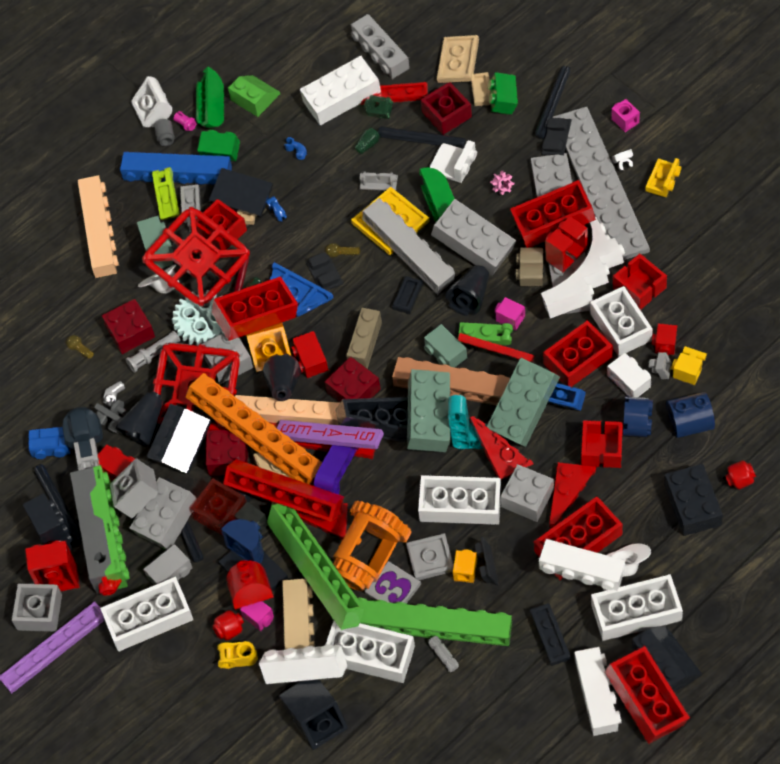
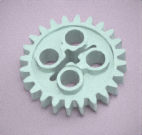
(189, 326)

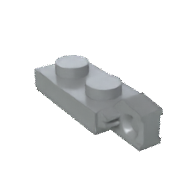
(190, 198)

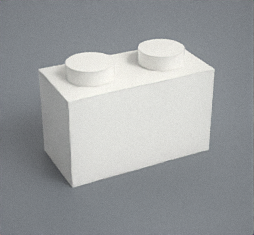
(629, 376)

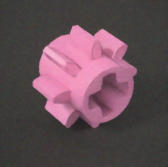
(497, 182)

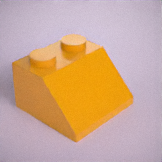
(267, 343)

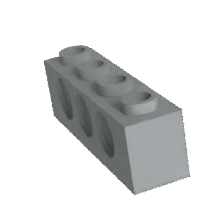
(379, 46)

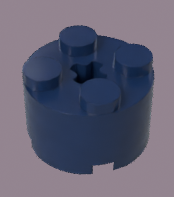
(636, 417)

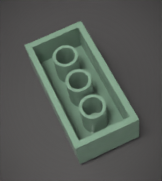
(523, 402)
(428, 410)

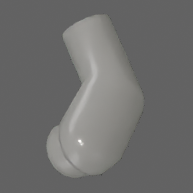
(111, 392)

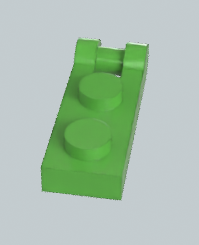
(488, 332)

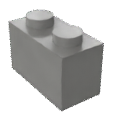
(168, 565)

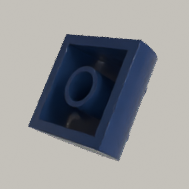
(691, 414)
(244, 539)

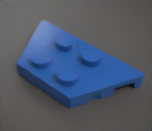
(305, 292)

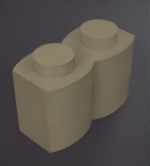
(530, 267)

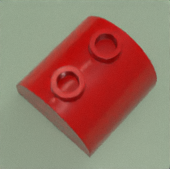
(248, 584)

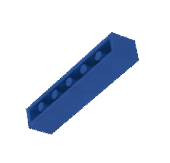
(185, 168)

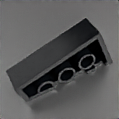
(375, 413)

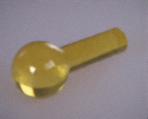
(334, 250)
(74, 342)

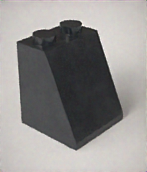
(314, 712)

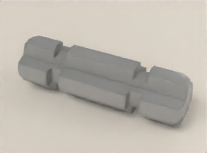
(443, 653)

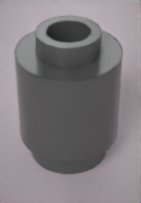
(164, 132)

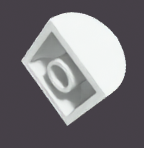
(151, 103)

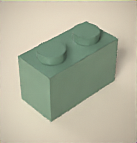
(445, 347)

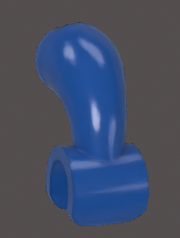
(301, 150)
(278, 210)

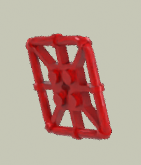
(196, 267)
(187, 375)

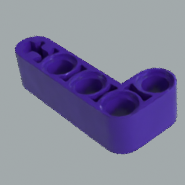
(334, 467)

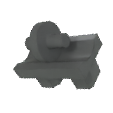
(104, 413)

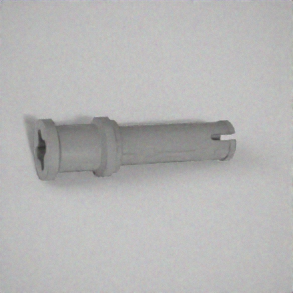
(145, 355)

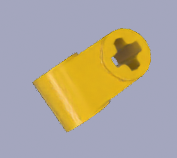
(232, 654)

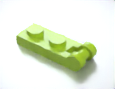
(165, 194)

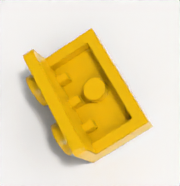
(663, 177)

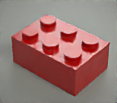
(578, 354)
(53, 565)

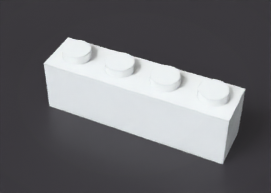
(581, 565)
(303, 664)
(596, 691)

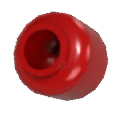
(740, 474)
(228, 625)

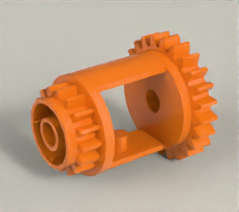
(380, 524)

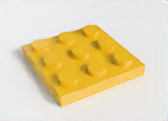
(411, 215)

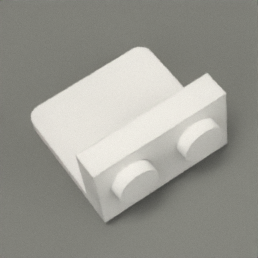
(454, 161)

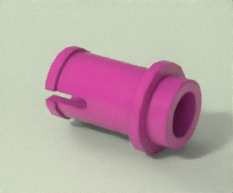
(188, 123)

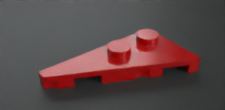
(500, 454)
(568, 484)
(337, 527)

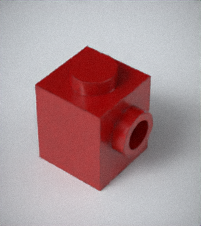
(665, 339)

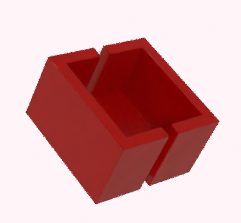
(569, 238)
(640, 280)
(602, 448)

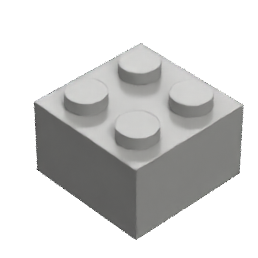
(235, 345)
(134, 488)
(527, 493)
(37, 607)

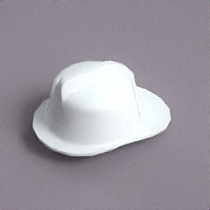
(158, 283)
(633, 555)

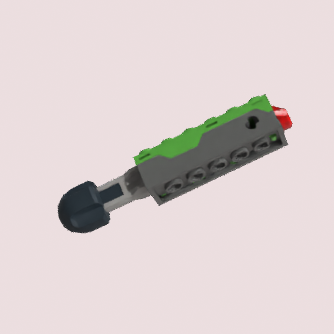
(95, 504)

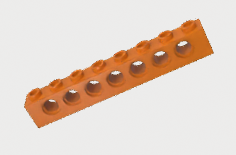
(253, 429)

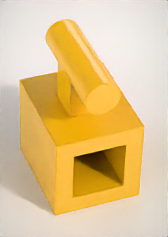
(688, 365)

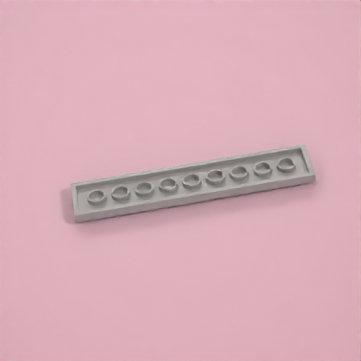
(550, 174)
(602, 183)

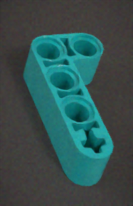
(461, 430)

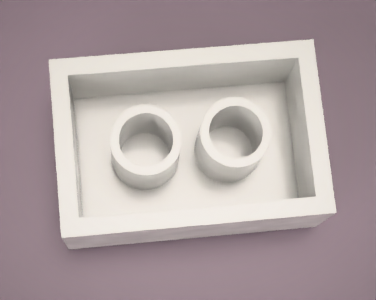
(621, 321)

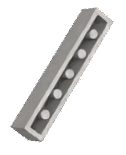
(408, 246)

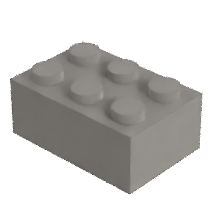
(164, 515)

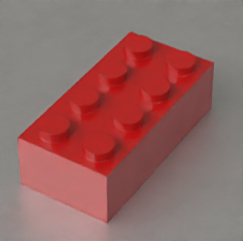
(543, 214)
(254, 308)
(587, 528)
(646, 694)

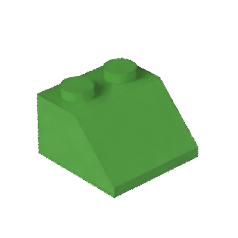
(252, 94)

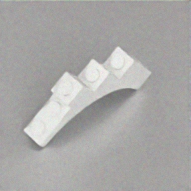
(593, 272)

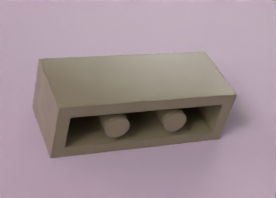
(365, 336)

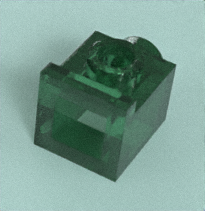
(382, 110)

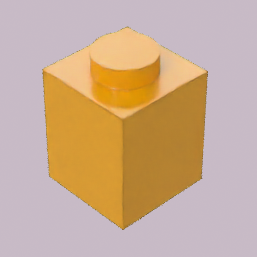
(465, 566)

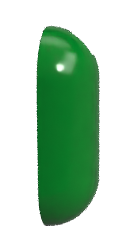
(210, 100)
(436, 191)

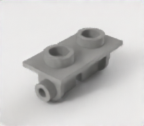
(380, 181)

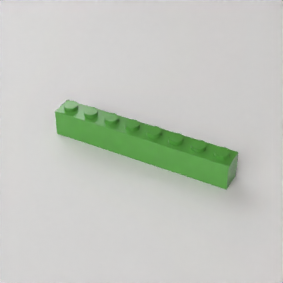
(315, 566)
(439, 621)

